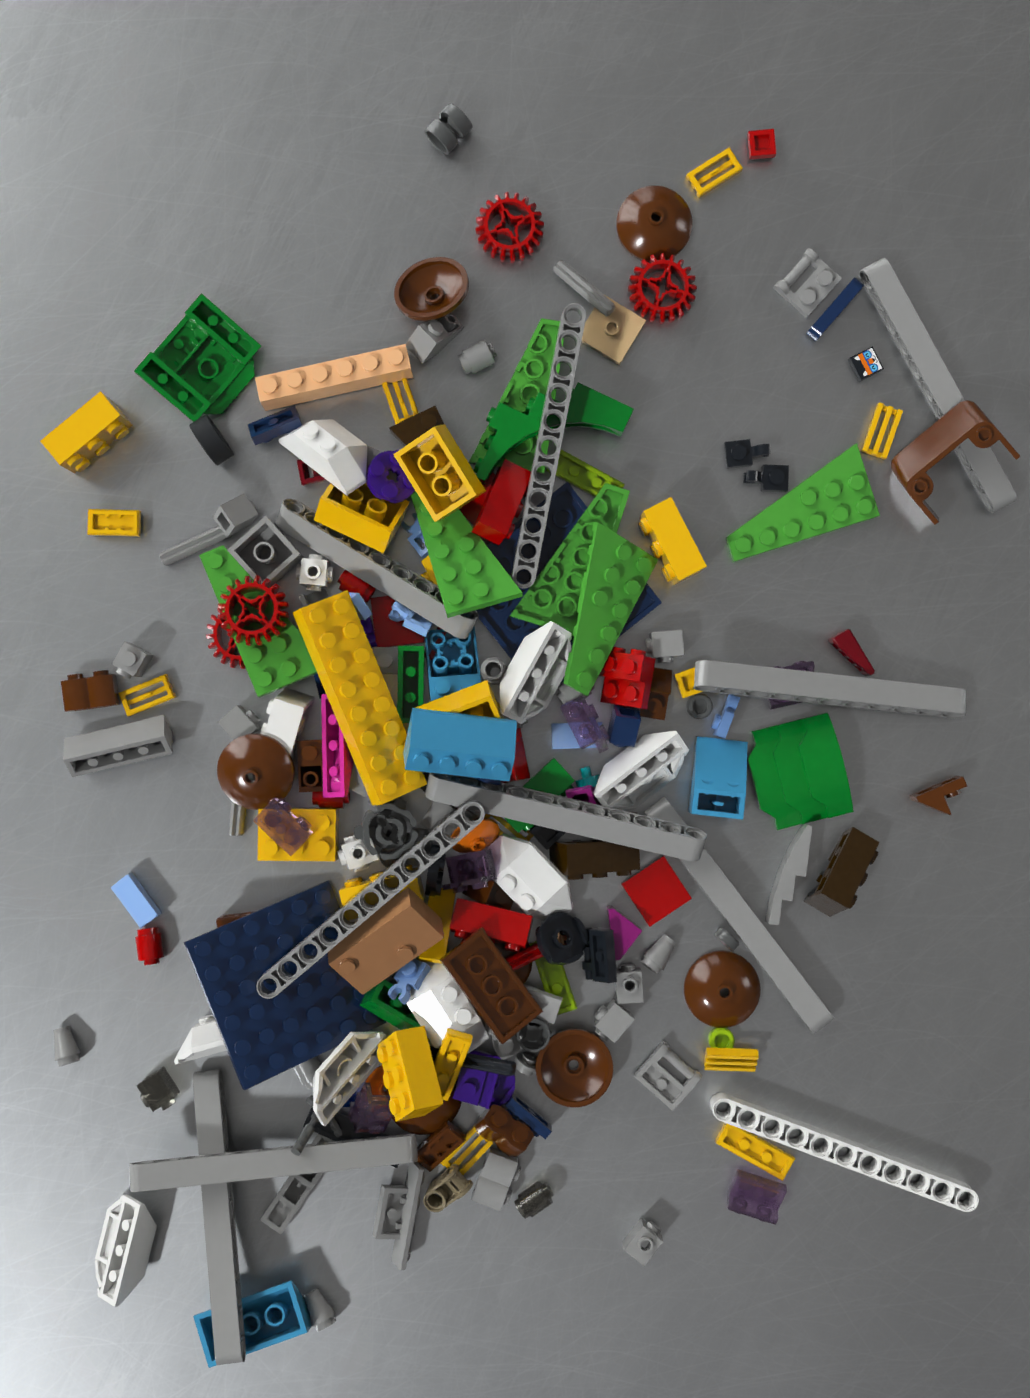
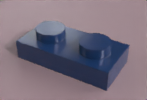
(274, 425)
(520, 1110)

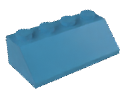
(460, 744)
(267, 1317)

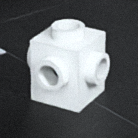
(323, 577)
(358, 862)

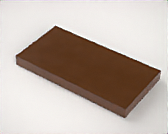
(491, 985)

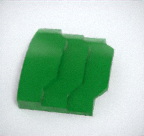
(201, 361)
(800, 772)

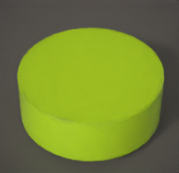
(721, 1038)

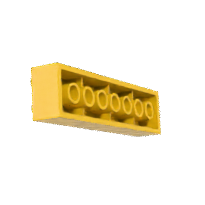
(358, 696)

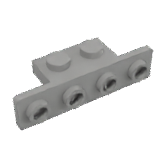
(397, 1214)

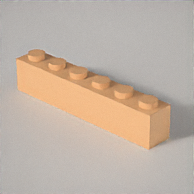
(334, 377)

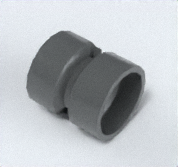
(450, 127)
(534, 1035)

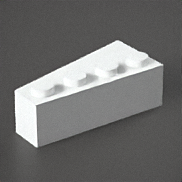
(286, 719)

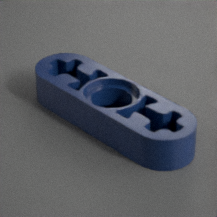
(835, 309)

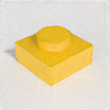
(685, 682)

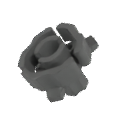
(393, 838)

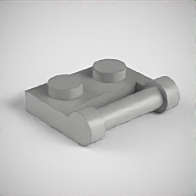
(813, 289)
(662, 1082)

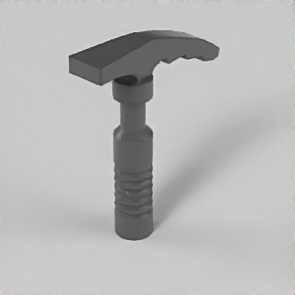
(309, 1129)

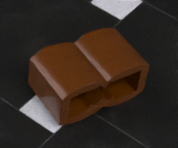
(90, 692)
(508, 1134)

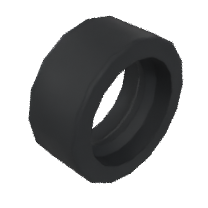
(211, 439)

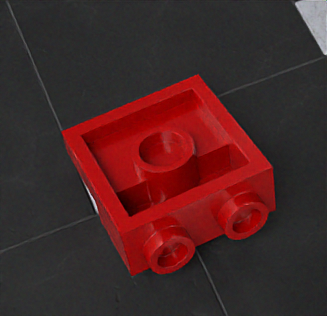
(627, 678)

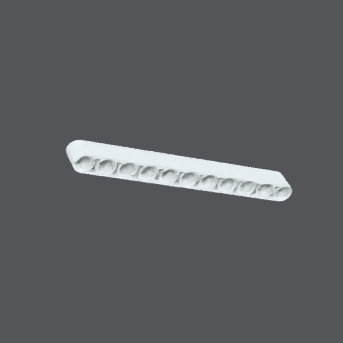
(852, 1160)

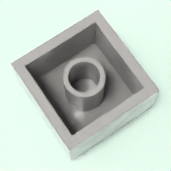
(265, 552)

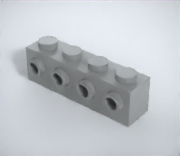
(118, 746)

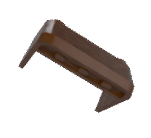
(957, 425)

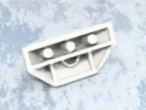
(330, 452)
(535, 672)
(640, 770)
(530, 877)
(443, 1005)
(201, 1041)
(344, 1072)
(123, 1249)

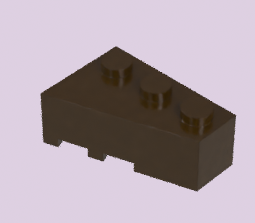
(416, 425)
(593, 858)
(844, 873)

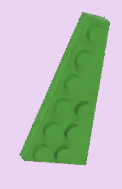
(528, 379)
(822, 503)
(463, 564)
(559, 584)
(607, 597)
(272, 663)

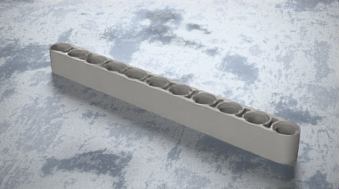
(933, 378)
(565, 383)
(829, 689)
(569, 815)
(365, 910)
(750, 930)
(272, 1162)
(219, 1223)

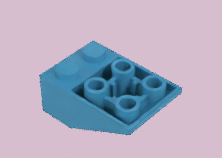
(453, 665)
(719, 778)

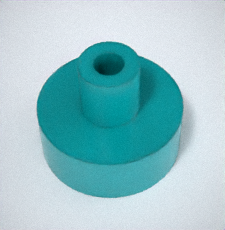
(587, 778)

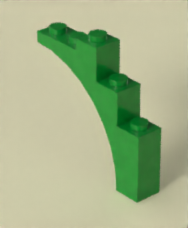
(586, 409)

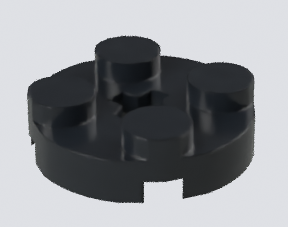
(434, 877)
(574, 944)

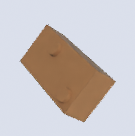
(386, 941)

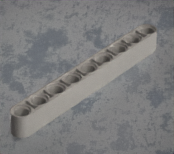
(372, 567)

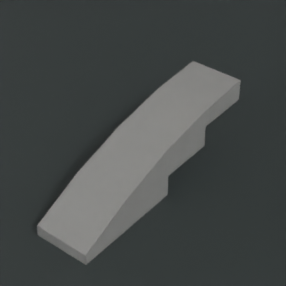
(792, 865)
(291, 1196)

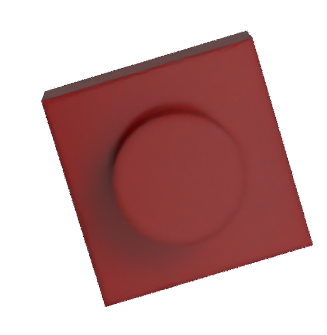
(761, 144)

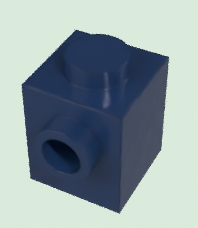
(624, 726)

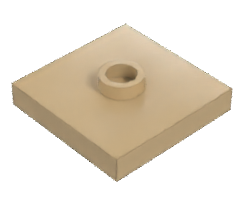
(613, 333)

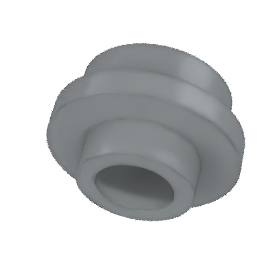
(525, 1063)

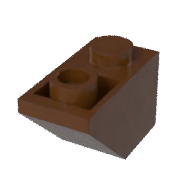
(310, 765)

